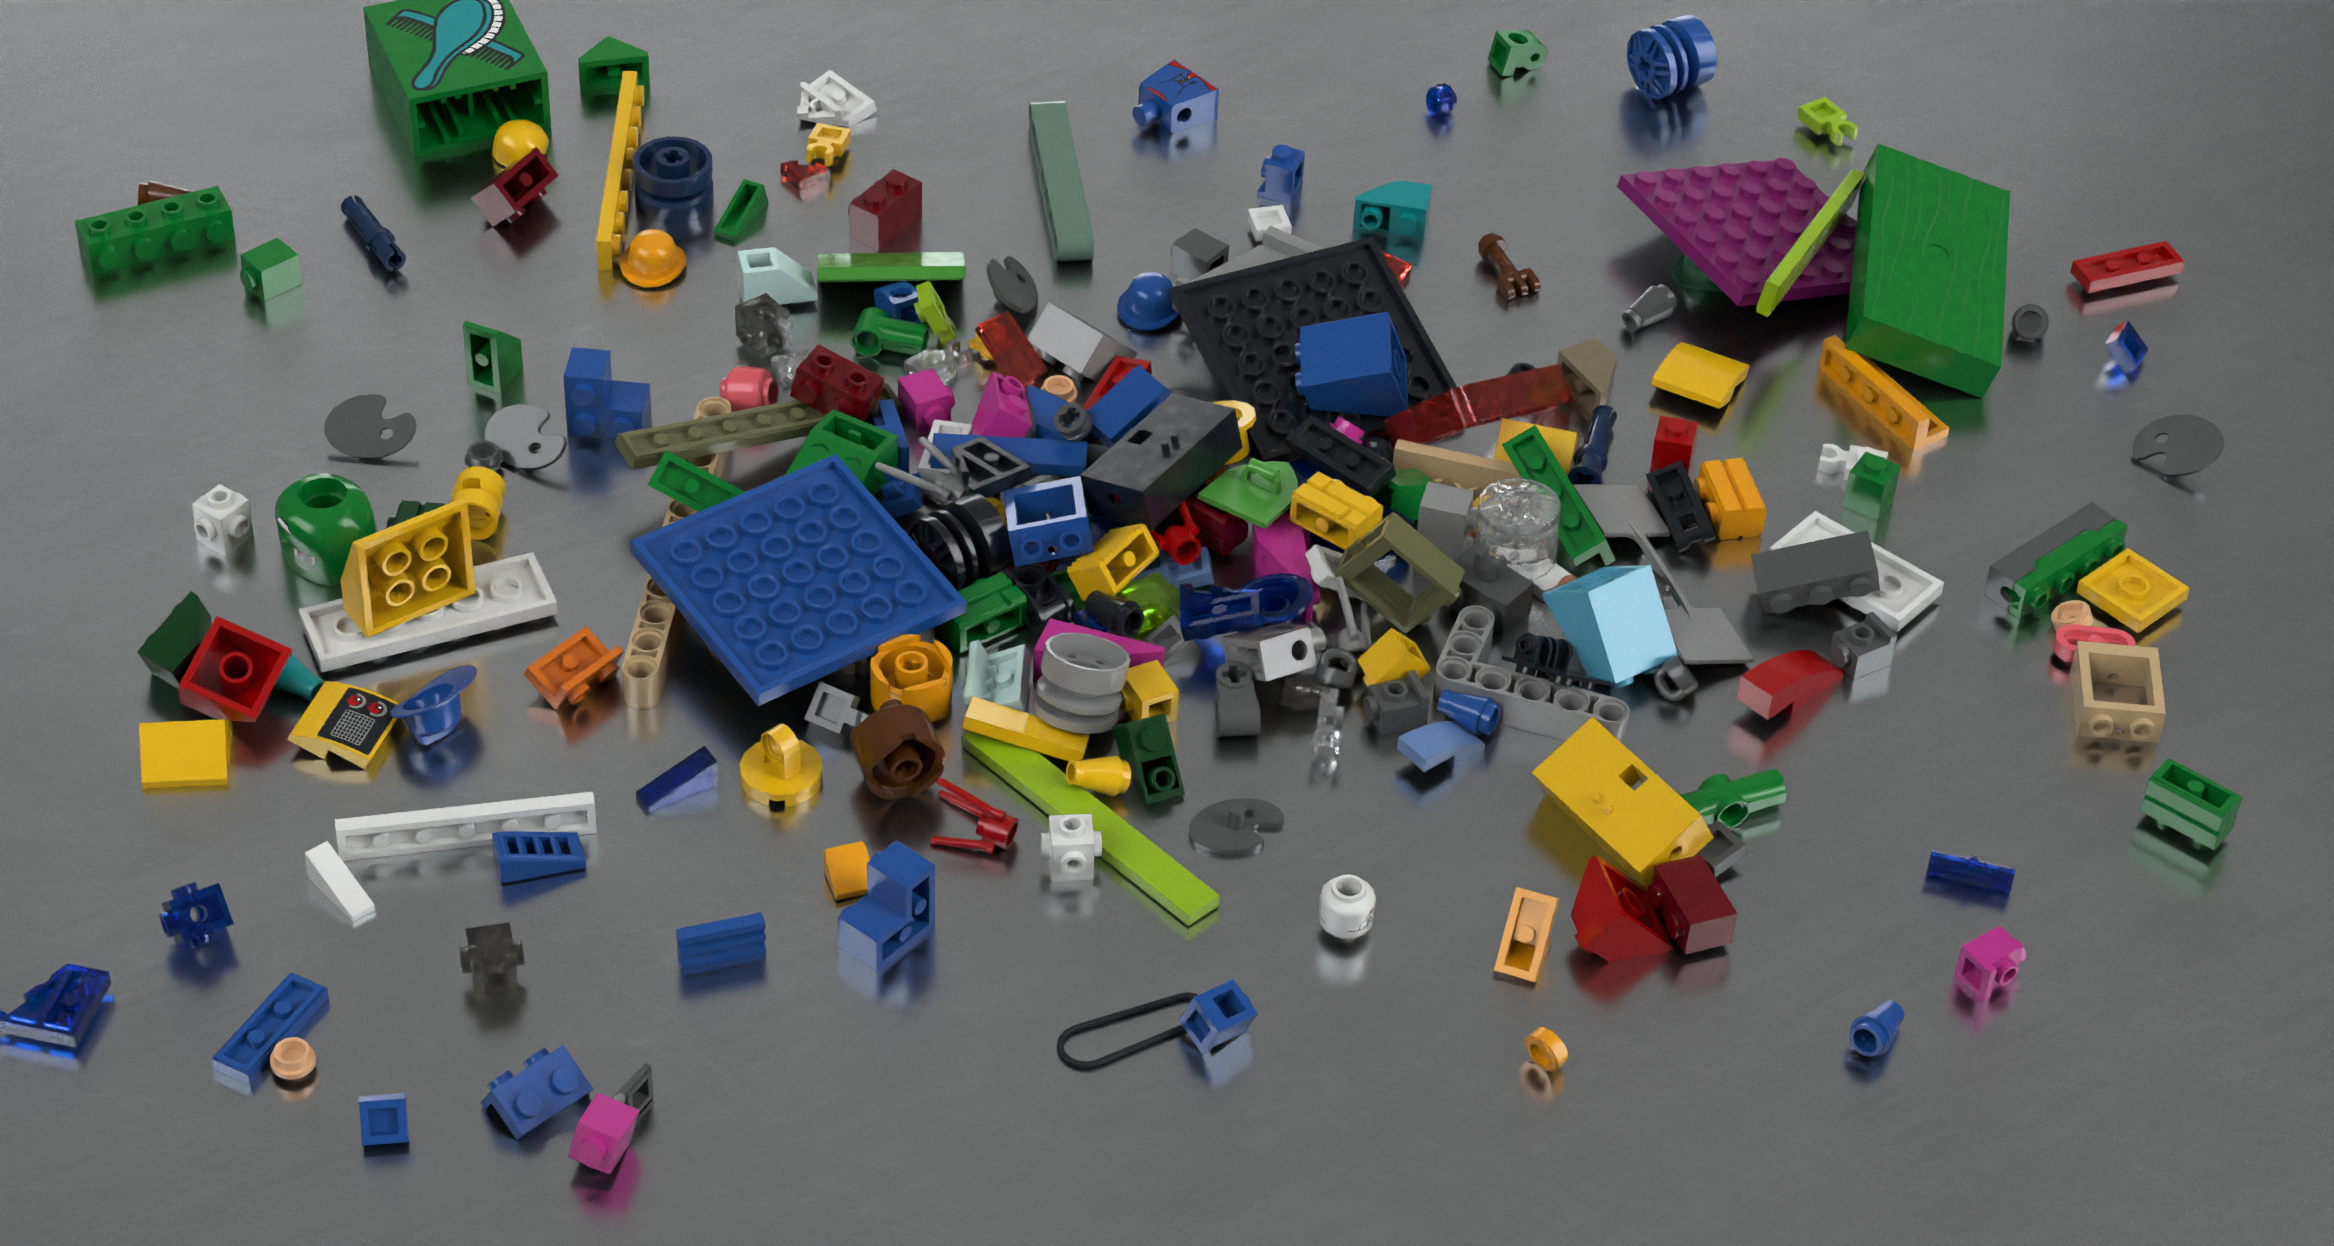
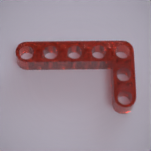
(1480, 405)

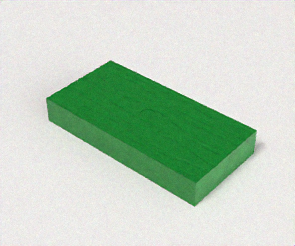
(1929, 271)

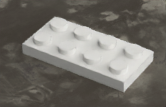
(1903, 586)

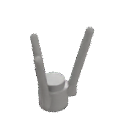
(946, 486)
(1350, 637)

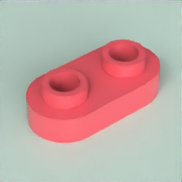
(2068, 635)

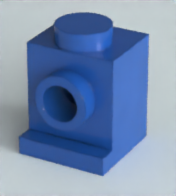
(1282, 174)
(1217, 1015)

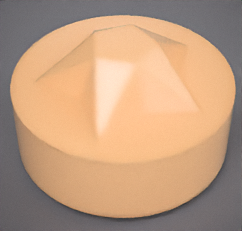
(2071, 612)

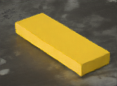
(1023, 730)

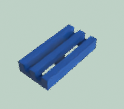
(721, 941)

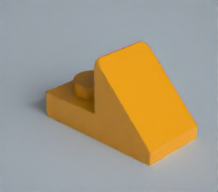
(1527, 934)

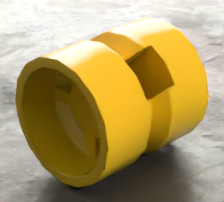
(485, 496)

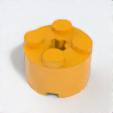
(914, 674)

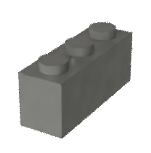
(1815, 572)

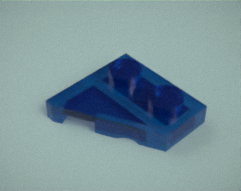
(1219, 612)
(59, 1007)

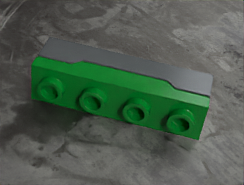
(2055, 560)

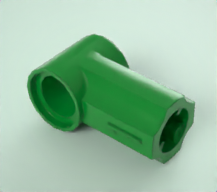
(879, 332)

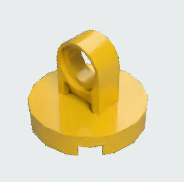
(781, 768)

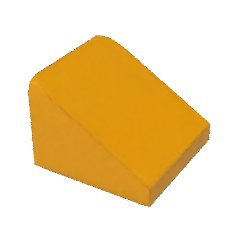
(847, 869)

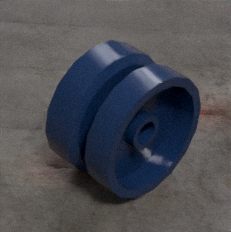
(673, 179)

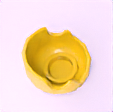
(516, 139)

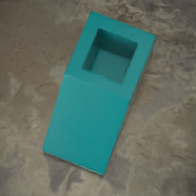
(1394, 209)

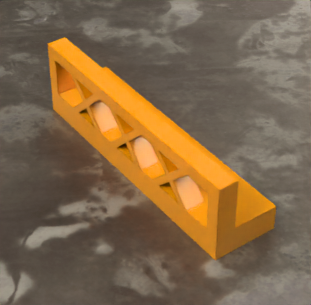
(1880, 395)

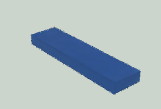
(1043, 455)

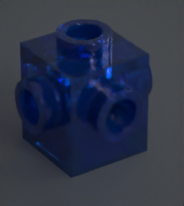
(210, 911)

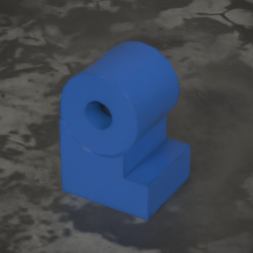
(898, 301)

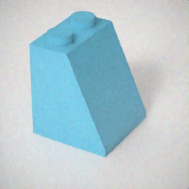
(1614, 622)

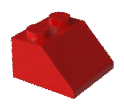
(232, 672)

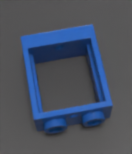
(1034, 531)

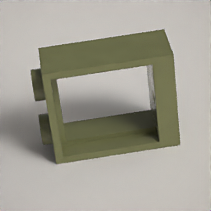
(1382, 592)

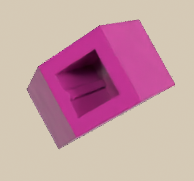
(1002, 409)

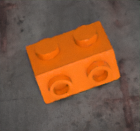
(572, 668)

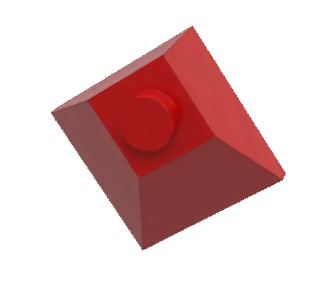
(1616, 915)

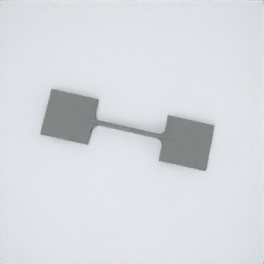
(1698, 633)

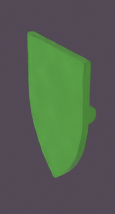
(1253, 491)

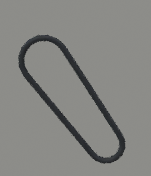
(1087, 1064)

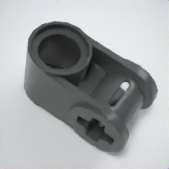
(1235, 701)

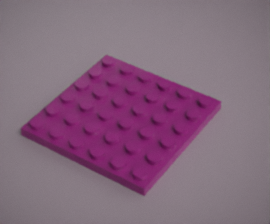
(1743, 223)

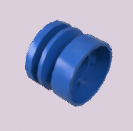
(1671, 56)

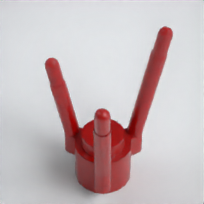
(1180, 540)
(994, 824)

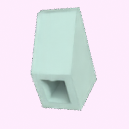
(775, 274)

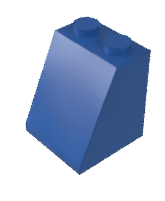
(1353, 366)

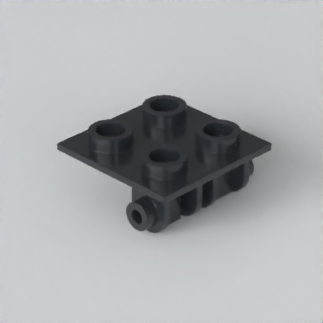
(1549, 659)

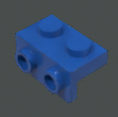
(538, 1092)

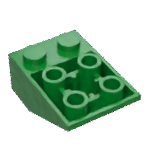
(855, 443)

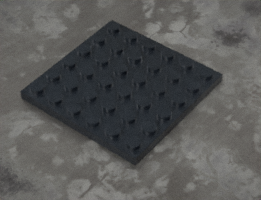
(1254, 316)

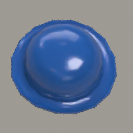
(1147, 303)

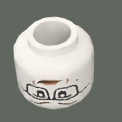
(1347, 906)

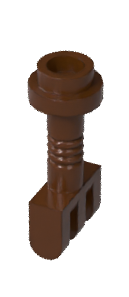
(1512, 282)

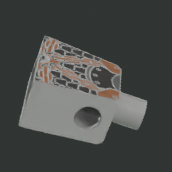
(1275, 649)

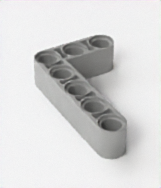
(1524, 700)

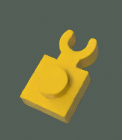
(827, 142)

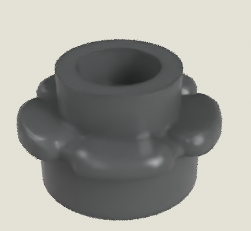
(484, 455)

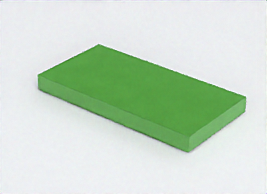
(891, 266)

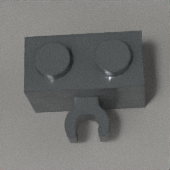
(1494, 587)

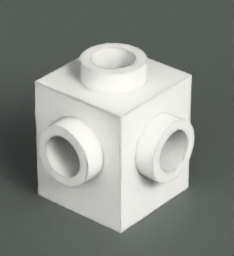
(222, 519)
(1071, 847)

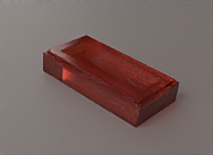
(1011, 348)

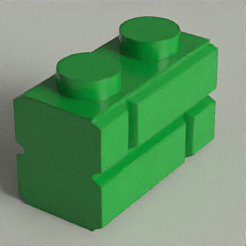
(991, 611)
(2190, 804)

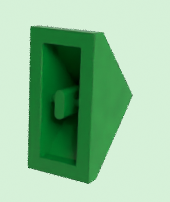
(607, 60)

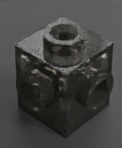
(763, 325)
(492, 958)

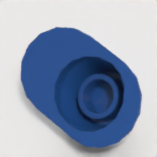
(436, 706)

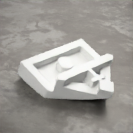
(833, 102)

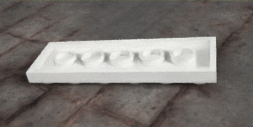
(504, 595)

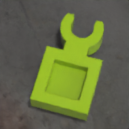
(1826, 117)
(932, 310)

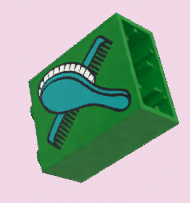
(455, 70)

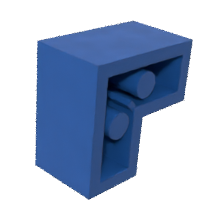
(597, 403)
(1126, 405)
(893, 911)

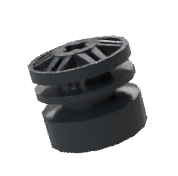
(964, 540)

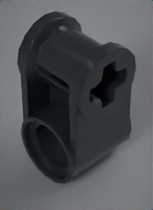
(1043, 597)

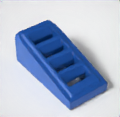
(523, 855)

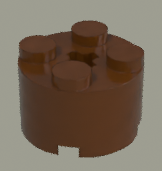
(897, 750)

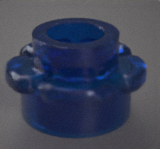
(1441, 99)

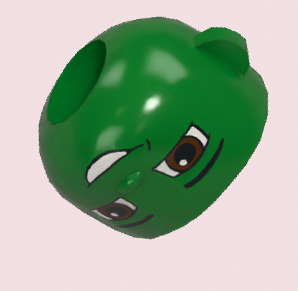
(318, 524)

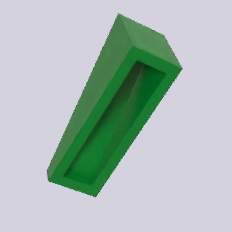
(742, 209)

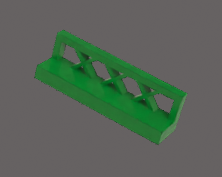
(690, 483)
(1577, 527)

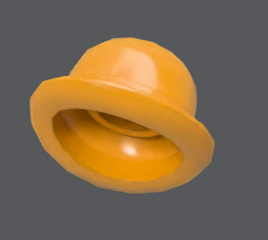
(652, 259)

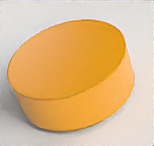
(1546, 1049)

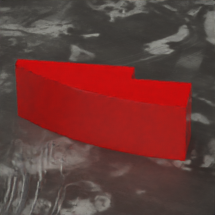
(1786, 682)

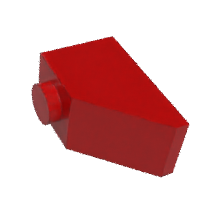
(1673, 442)

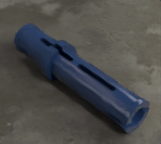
(379, 239)

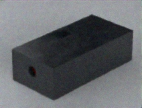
(1161, 461)

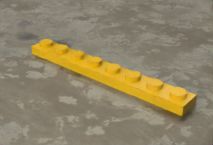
(619, 172)

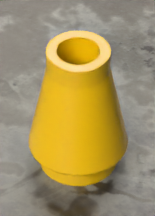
(1102, 775)

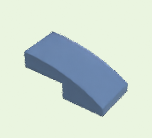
(1196, 573)
(1439, 742)

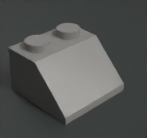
(1075, 343)

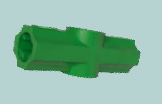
(1733, 799)

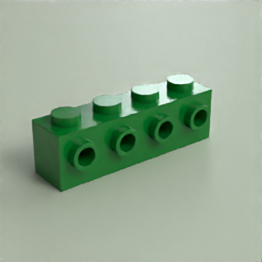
(155, 230)

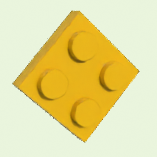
(2132, 590)

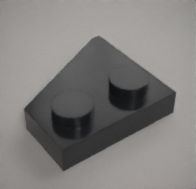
(987, 467)

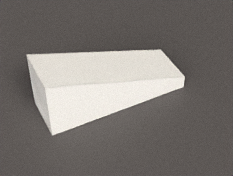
(337, 882)

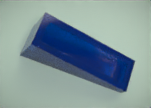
(681, 781)

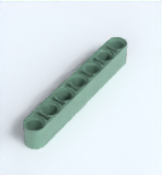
(1061, 182)

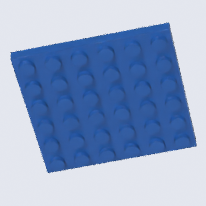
(797, 578)

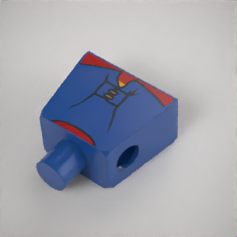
(1176, 99)

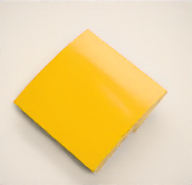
(1700, 375)

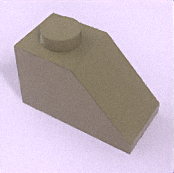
(1589, 372)

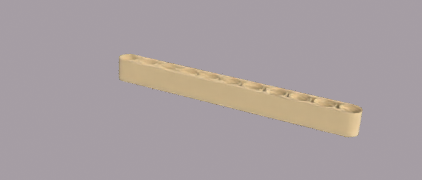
(657, 617)

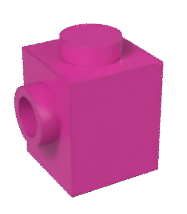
(925, 399)
(603, 1133)

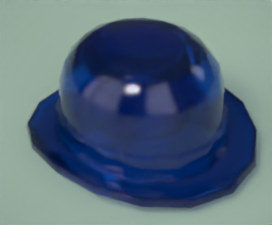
(1282, 597)

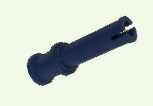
(1591, 458)

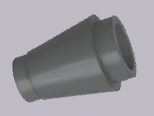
(1651, 307)

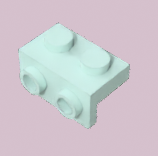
(998, 676)

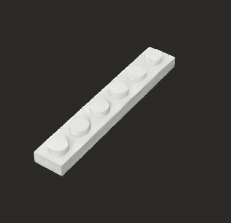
(461, 825)

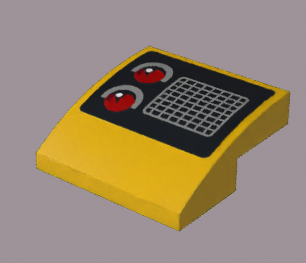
(346, 722)

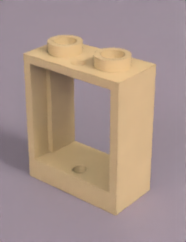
(2117, 666)

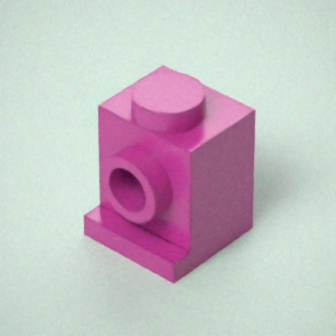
(1989, 962)

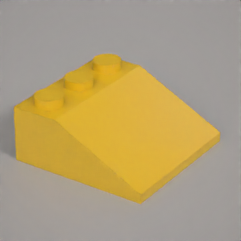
(409, 569)

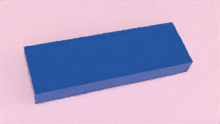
(275, 1019)

